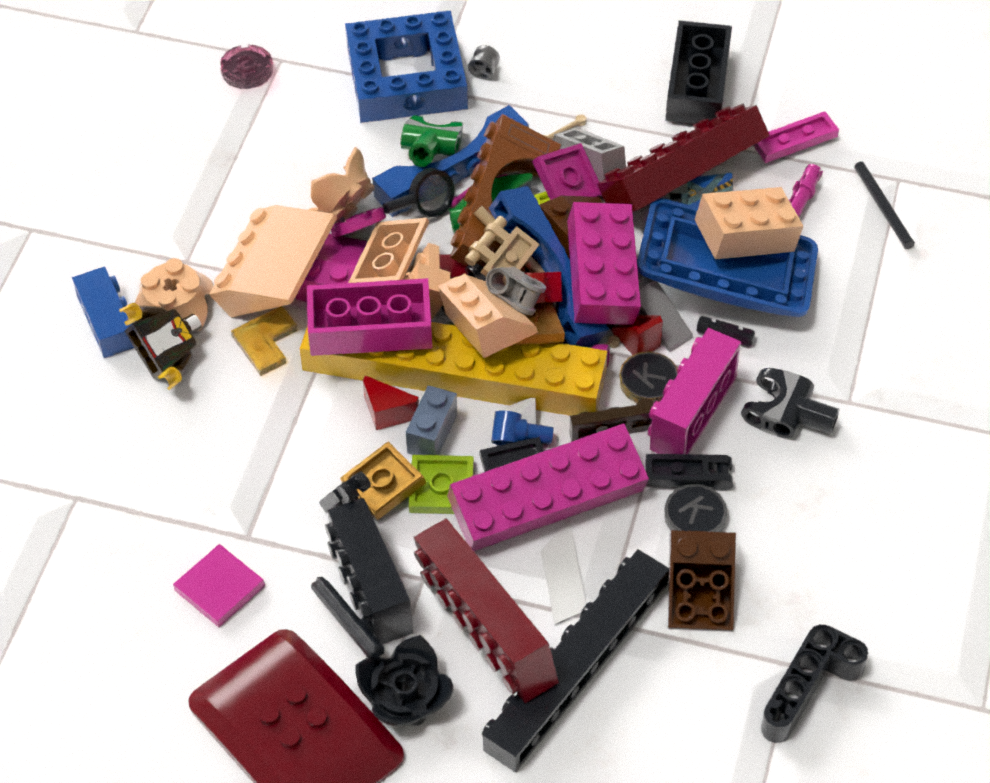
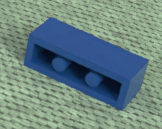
(101, 307)

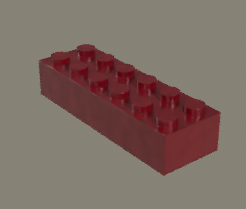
(685, 157)
(485, 610)

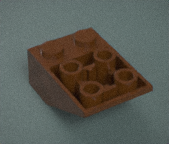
(701, 580)

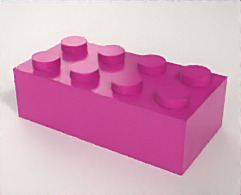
(603, 263)
(369, 317)
(694, 393)

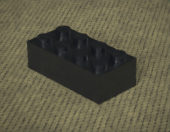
(698, 71)
(369, 571)

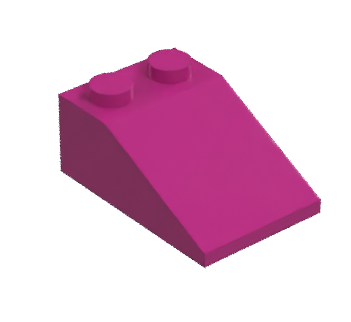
(333, 263)

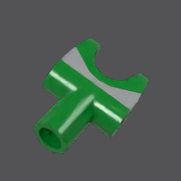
(428, 139)

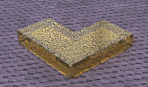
(259, 337)

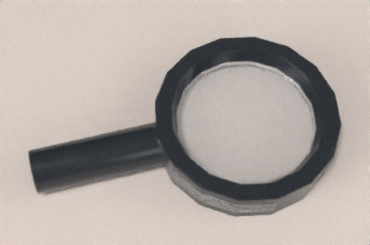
(429, 194)

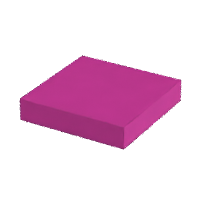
(567, 173)
(219, 585)

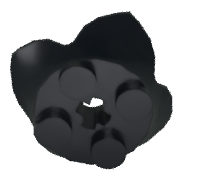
(410, 665)

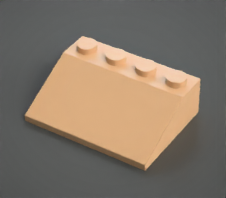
(271, 259)

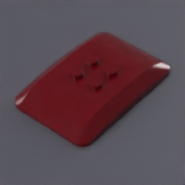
(293, 718)

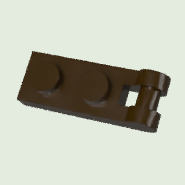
(634, 417)

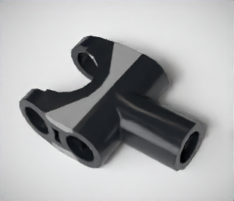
(790, 406)

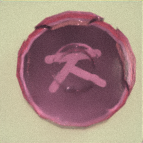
(246, 66)

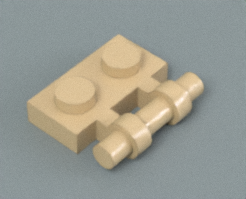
(513, 252)

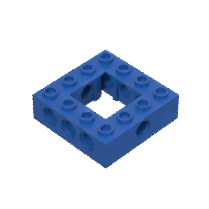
(410, 93)

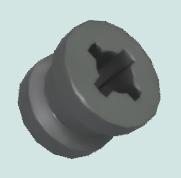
(484, 62)

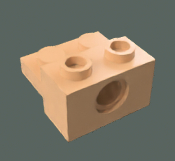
(427, 266)

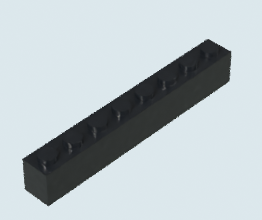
(577, 658)

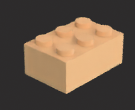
(748, 223)

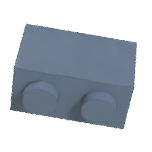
(431, 422)

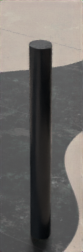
(884, 205)

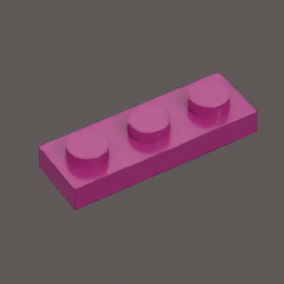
(797, 137)

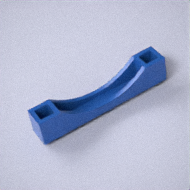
(397, 180)
(522, 210)

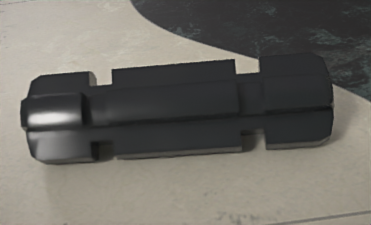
(746, 335)

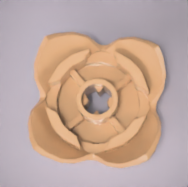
(339, 192)
(176, 287)

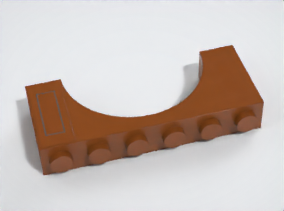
(507, 150)

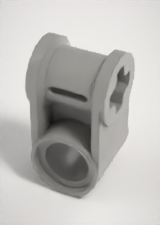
(520, 290)

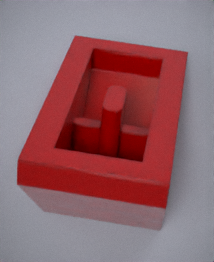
(642, 336)
(388, 404)

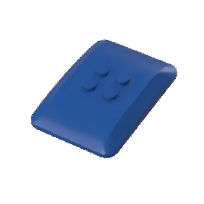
(680, 258)

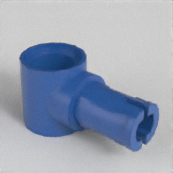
(510, 428)

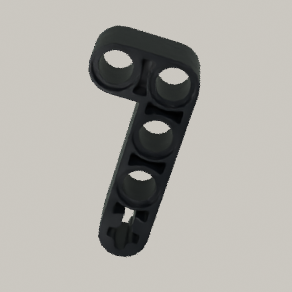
(804, 684)

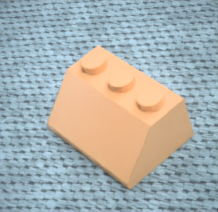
(389, 250)
(483, 316)

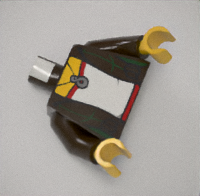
(162, 339)

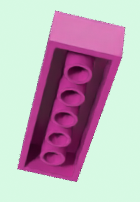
(547, 487)

